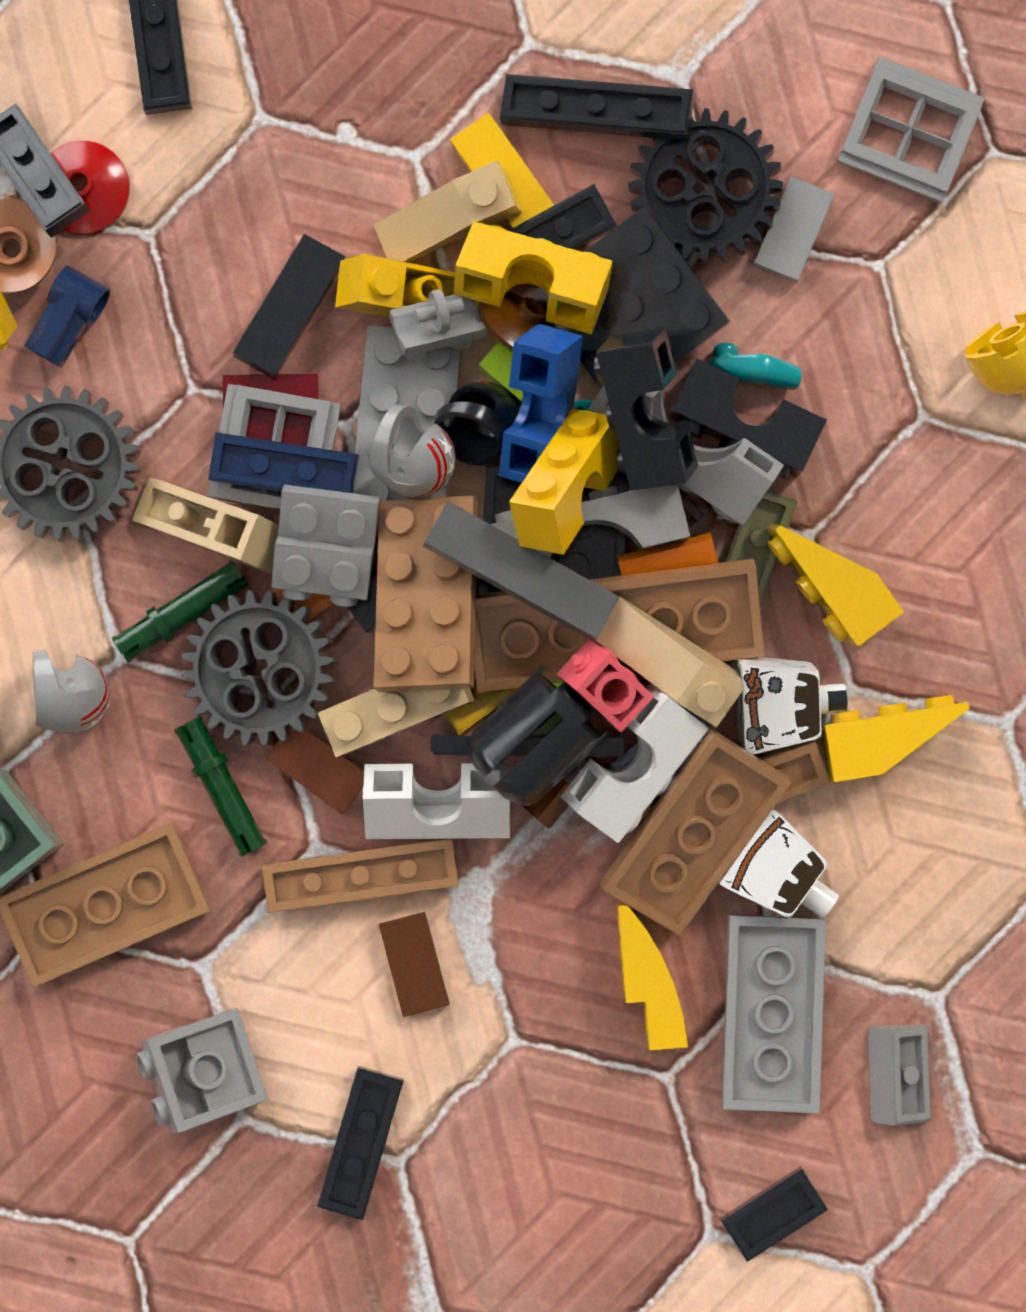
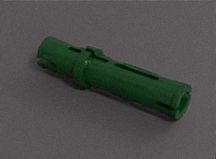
(178, 612)
(220, 785)

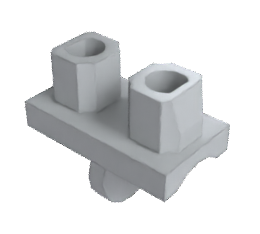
(437, 324)

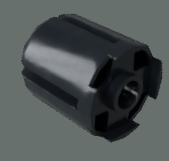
(553, 756)

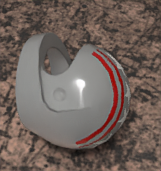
(420, 458)
(70, 698)

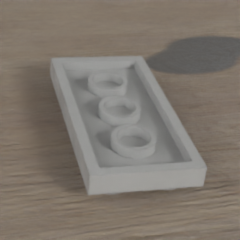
(395, 380)
(773, 1014)

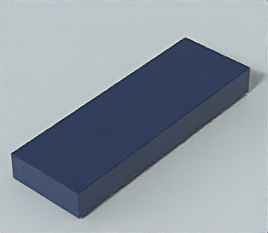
(276, 464)

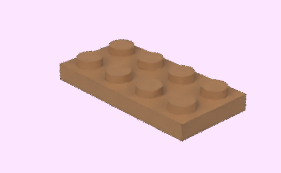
(421, 603)
(695, 832)
(103, 904)

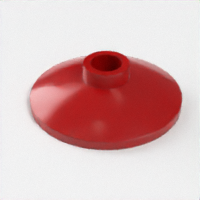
(106, 187)

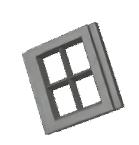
(926, 91)
(235, 422)

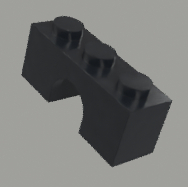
(709, 410)
(649, 449)

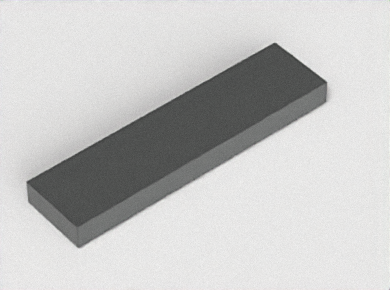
(520, 571)

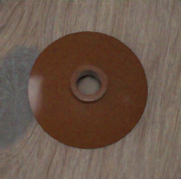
(513, 318)

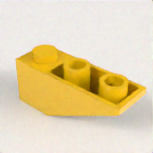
(382, 284)
(849, 593)
(875, 744)

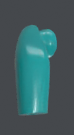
(756, 368)

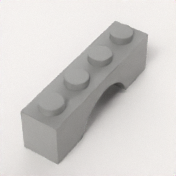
(726, 477)
(644, 515)

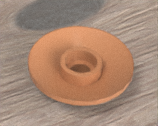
(36, 252)

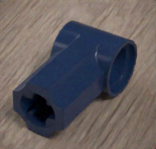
(73, 304)

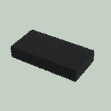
(773, 1214)

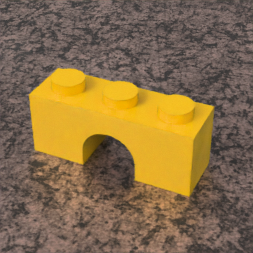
(501, 259)
(549, 499)

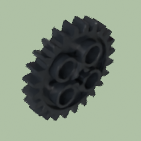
(737, 158)

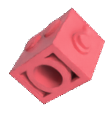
(605, 684)

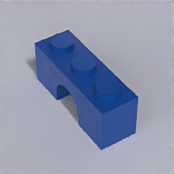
(547, 373)

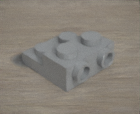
(325, 544)
(201, 1071)

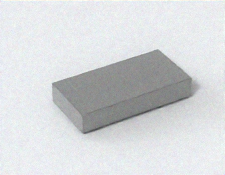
(793, 229)

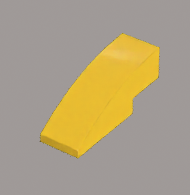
(649, 981)

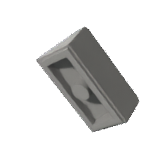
(899, 1074)

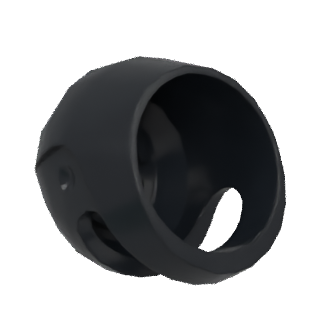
(477, 421)

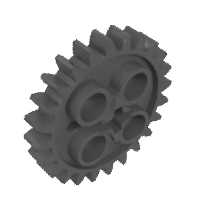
(76, 425)
(298, 651)

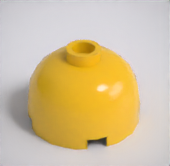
(1000, 357)

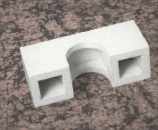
(619, 797)
(404, 810)

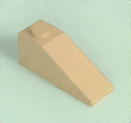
(448, 213)
(208, 524)
(671, 662)

